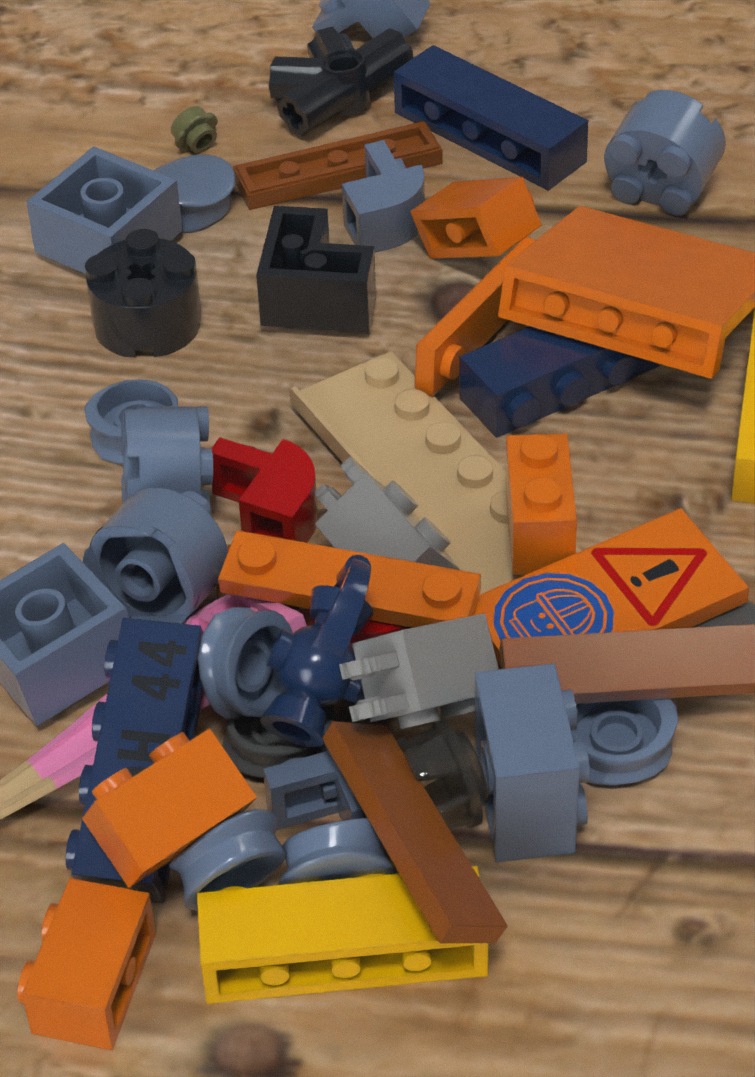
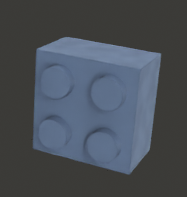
(99, 205)
(55, 633)
(530, 762)

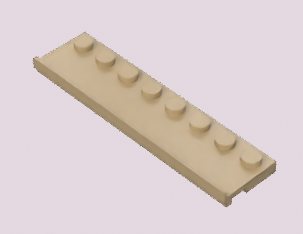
(422, 447)

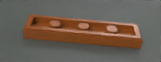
(330, 165)
(643, 662)
(414, 834)

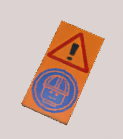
(636, 581)

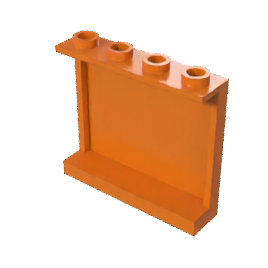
(632, 289)

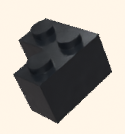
(310, 280)

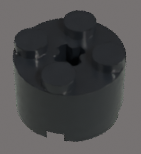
(144, 295)

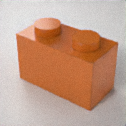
(476, 218)
(539, 501)
(167, 806)
(87, 963)

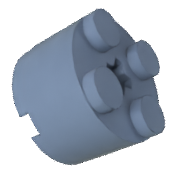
(664, 152)
(164, 449)
(159, 554)

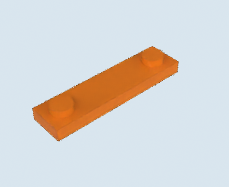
(462, 329)
(397, 590)

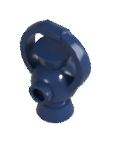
(312, 656)

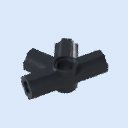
(334, 77)

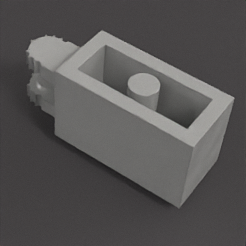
(379, 521)
(421, 669)

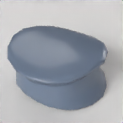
(202, 189)
(105, 412)
(235, 660)
(626, 738)
(335, 852)
(231, 854)

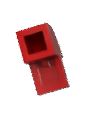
(271, 488)

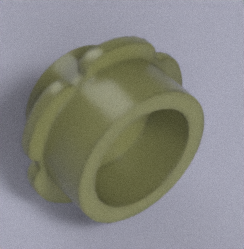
(194, 130)

